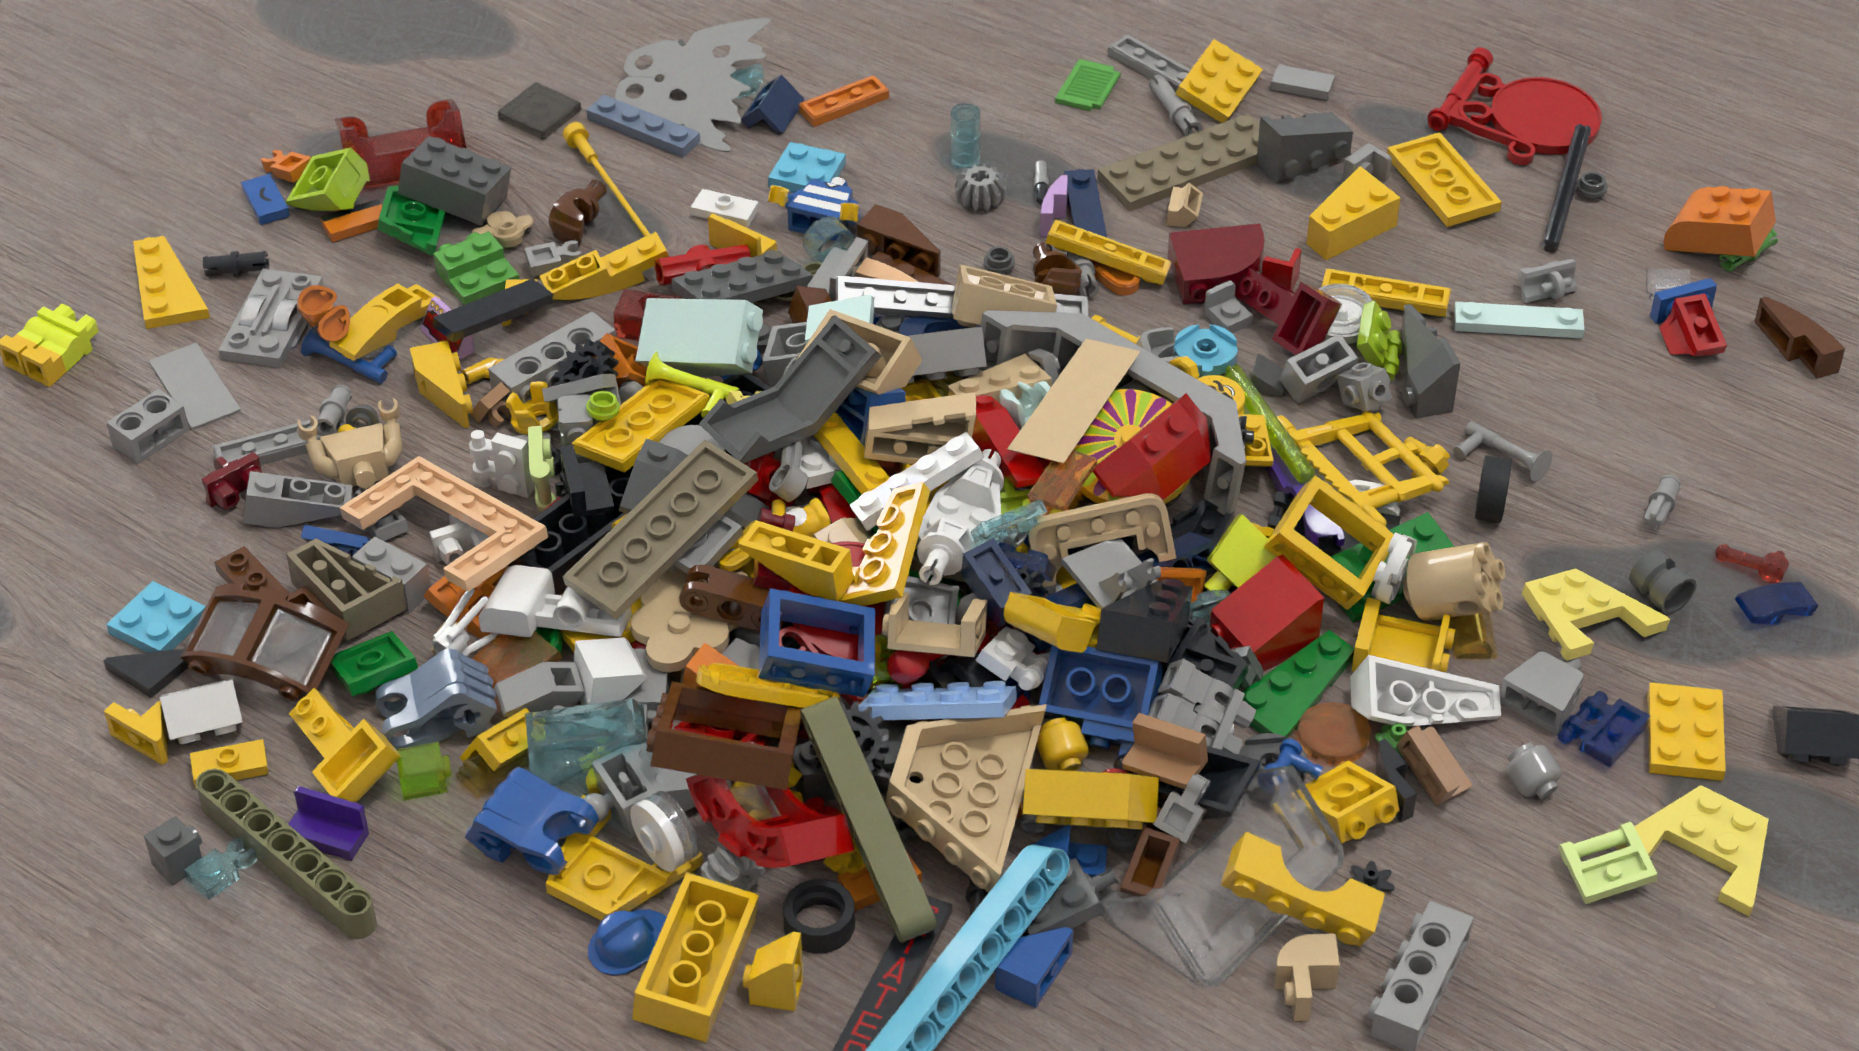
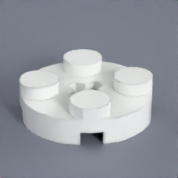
(1390, 574)

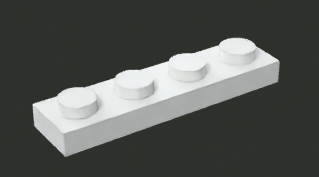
(931, 469)

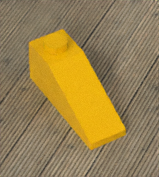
(803, 561)

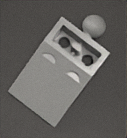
(628, 778)

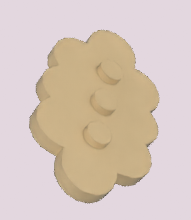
(671, 631)

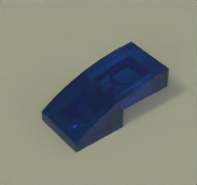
(1773, 601)

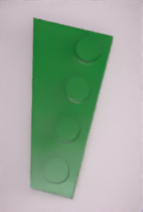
(1297, 684)

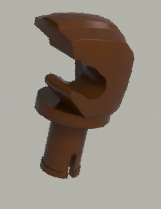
(573, 210)
(1056, 270)

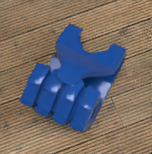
(530, 818)

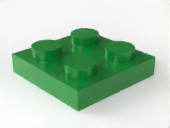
(373, 663)

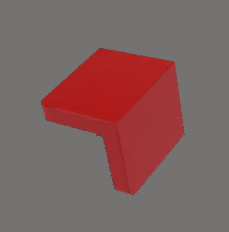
(1282, 271)

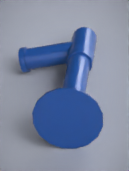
(314, 343)

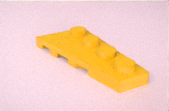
(164, 285)
(891, 549)

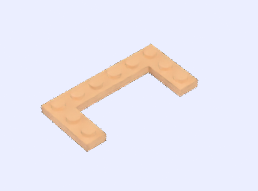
(508, 529)

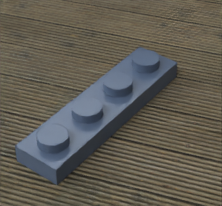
(643, 126)

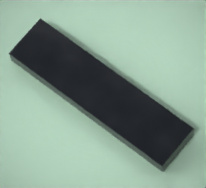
(492, 310)

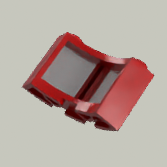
(768, 823)

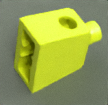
(1238, 555)

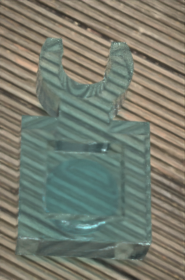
(217, 870)

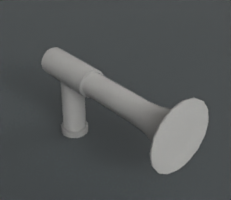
(1537, 463)

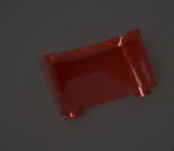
(388, 151)

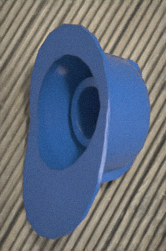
(625, 940)

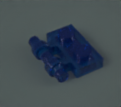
(1613, 732)

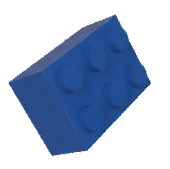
(1099, 686)

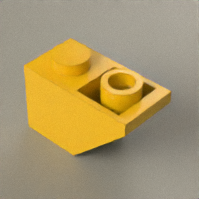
(1258, 453)

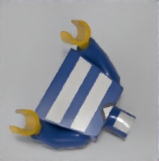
(817, 201)

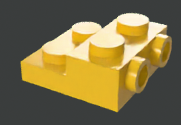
(1353, 800)

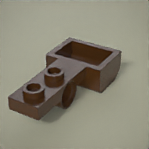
(244, 568)

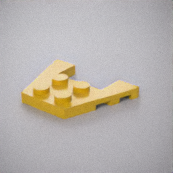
(606, 879)

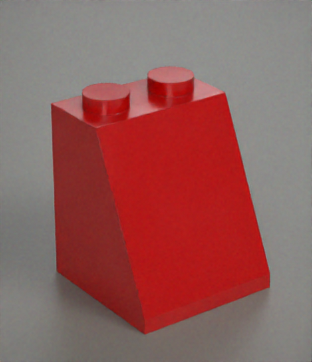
(1271, 613)

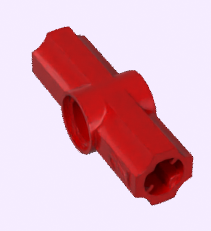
(696, 259)

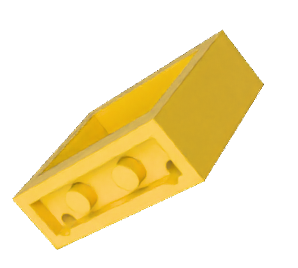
(1313, 562)

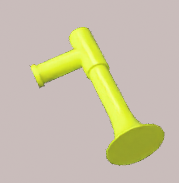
(717, 390)

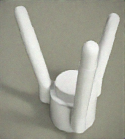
(454, 635)

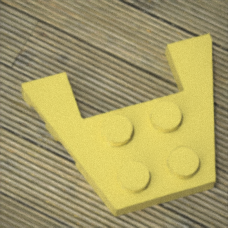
(1578, 600)
(1717, 833)

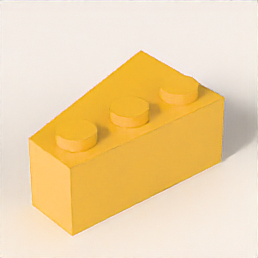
(1352, 215)

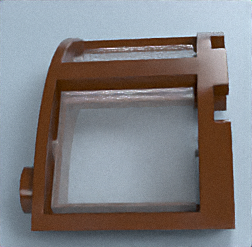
(264, 639)

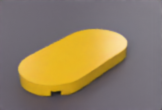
(744, 683)

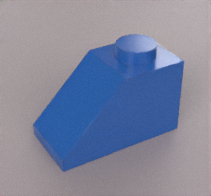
(1034, 965)

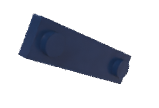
(1085, 201)

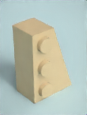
(1002, 377)

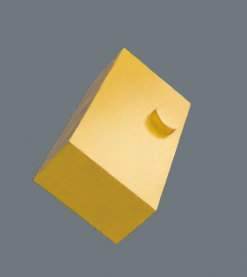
(695, 957)

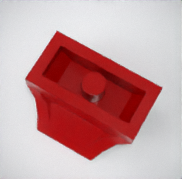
(1692, 328)

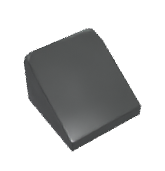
(1266, 376)

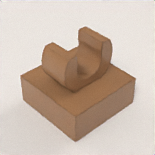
(491, 404)

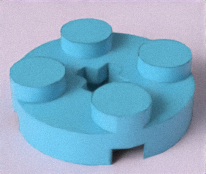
(1221, 342)

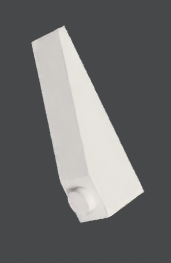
(1418, 695)

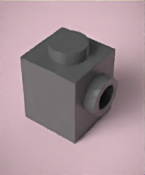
(173, 849)

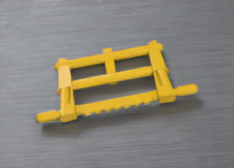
(1371, 499)

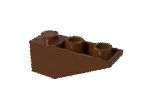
(898, 237)

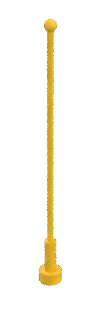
(577, 137)

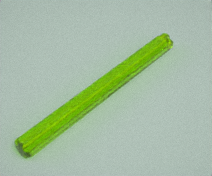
(1277, 433)

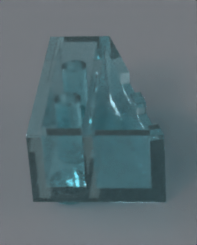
(571, 738)

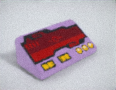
(436, 307)

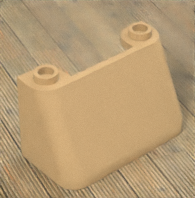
(1135, 515)

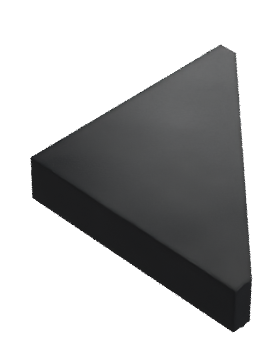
(148, 670)

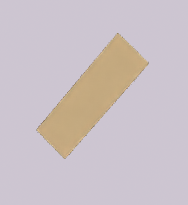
(1074, 400)

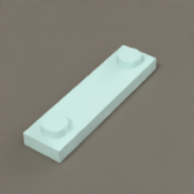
(1518, 320)

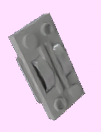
(268, 320)

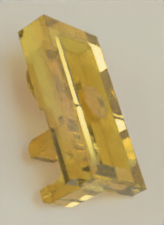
(481, 779)

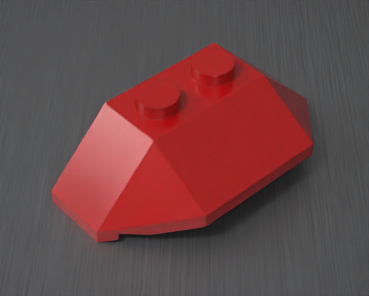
(1159, 454)

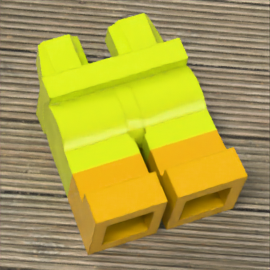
(49, 344)

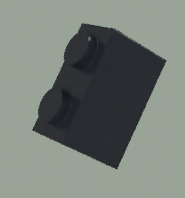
(1816, 733)

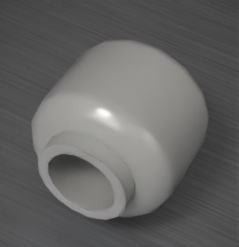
(1534, 770)

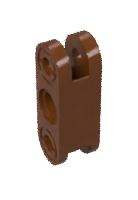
(724, 597)

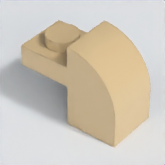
(1305, 965)

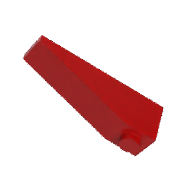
(996, 431)

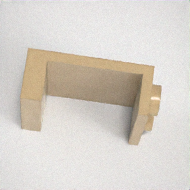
(935, 637)

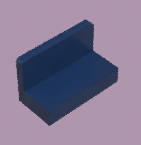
(775, 104)
(992, 578)

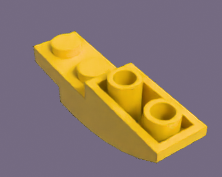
(597, 275)
(381, 318)

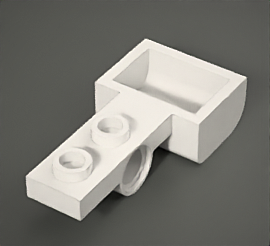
(528, 600)

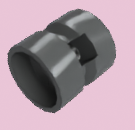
(1665, 583)

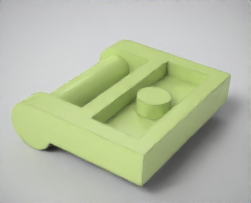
(541, 466)
(1610, 872)

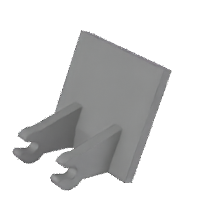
(1110, 571)

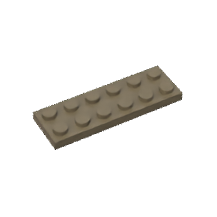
(1187, 160)
(660, 529)

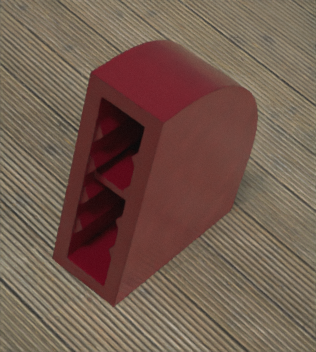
(1213, 257)

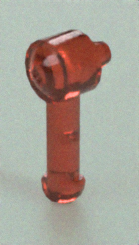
(1770, 568)

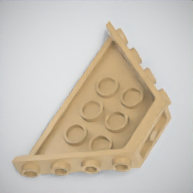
(968, 786)

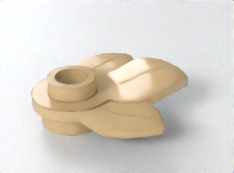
(506, 227)

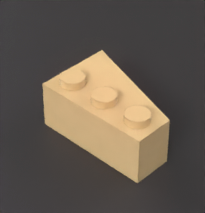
(917, 427)

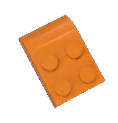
(1722, 221)

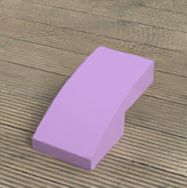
(1053, 204)

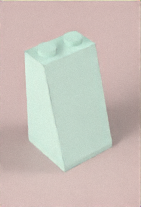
(701, 335)

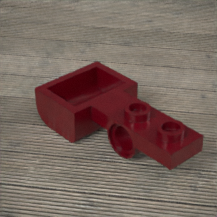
(1301, 315)

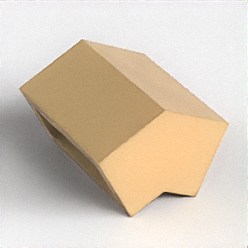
(1184, 206)

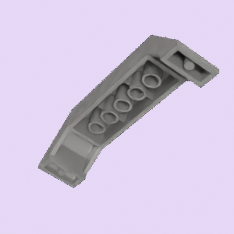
(1019, 332)

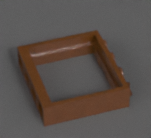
(721, 756)

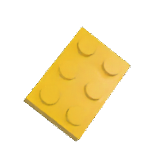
(1219, 81)
(1686, 731)

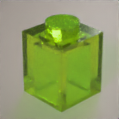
(423, 771)

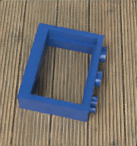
(811, 668)

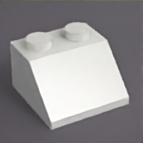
(201, 710)

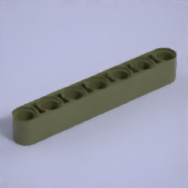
(868, 819)
(287, 853)

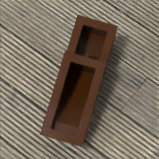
(1799, 337)
(1151, 861)

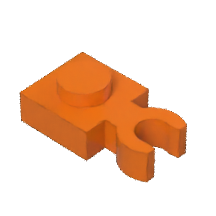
(286, 167)

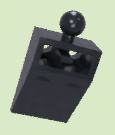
(1229, 779)

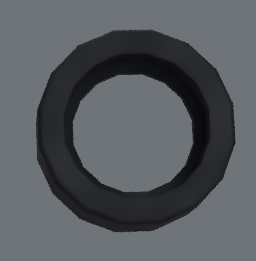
(1493, 489)
(819, 893)

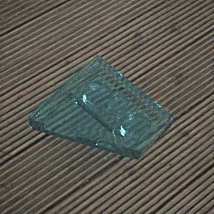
(1014, 521)

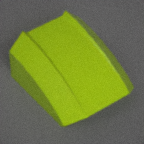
(330, 181)

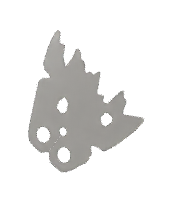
(696, 73)

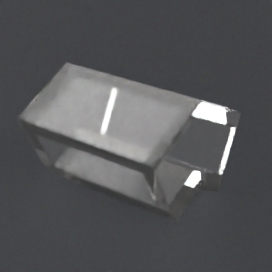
(1665, 278)

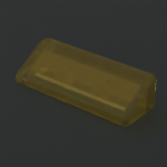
(1474, 636)

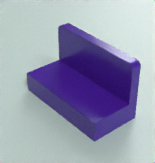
(330, 822)

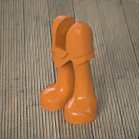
(316, 307)

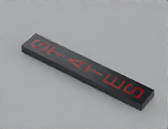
(891, 983)

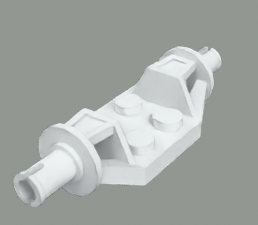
(956, 511)

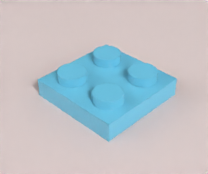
(805, 163)
(156, 619)

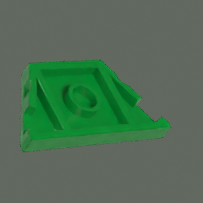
(411, 221)

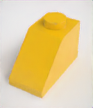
(776, 974)

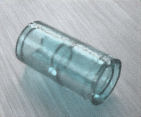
(965, 135)

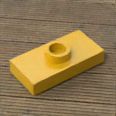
(237, 760)

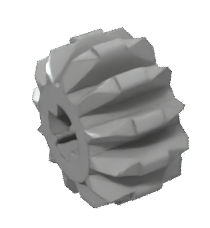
(980, 187)
(731, 870)

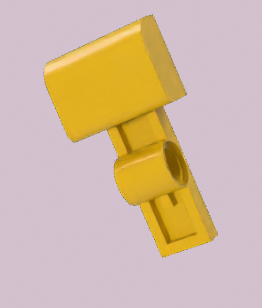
(1054, 623)
(352, 755)

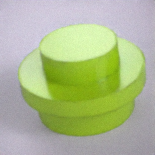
(602, 406)

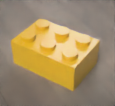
(1090, 798)

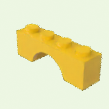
(1259, 873)

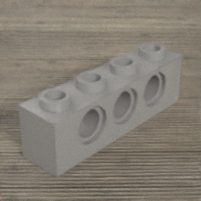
(541, 358)
(1420, 977)

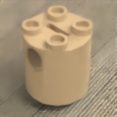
(1454, 581)

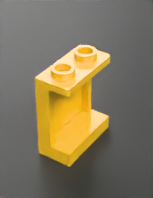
(1402, 639)

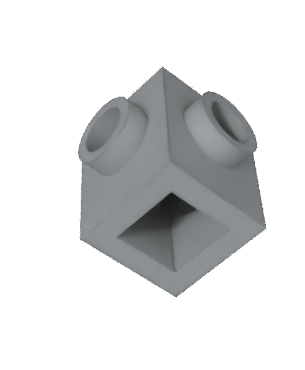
(1364, 386)

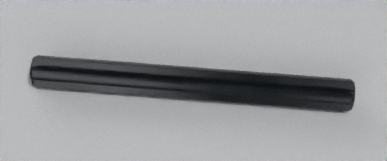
(1566, 188)

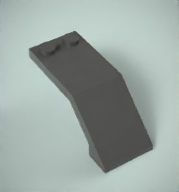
(799, 400)

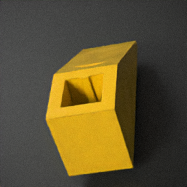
(438, 380)

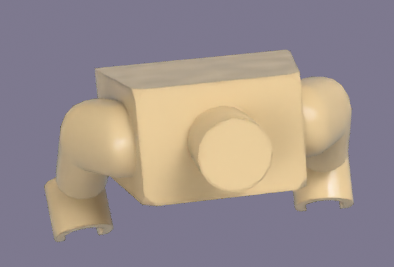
(356, 455)

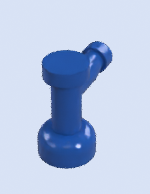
(1290, 754)

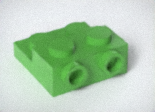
(474, 267)

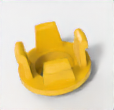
(525, 414)

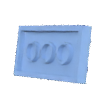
(927, 702)

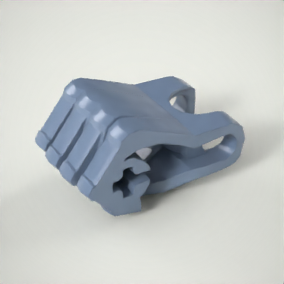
(428, 693)

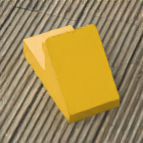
(143, 732)

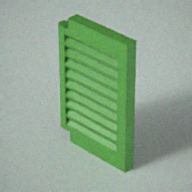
(1088, 85)

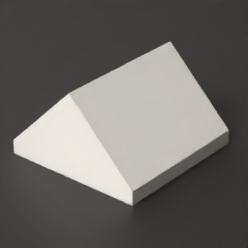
(607, 669)

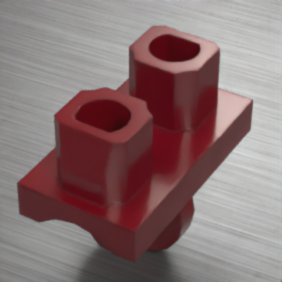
(229, 480)

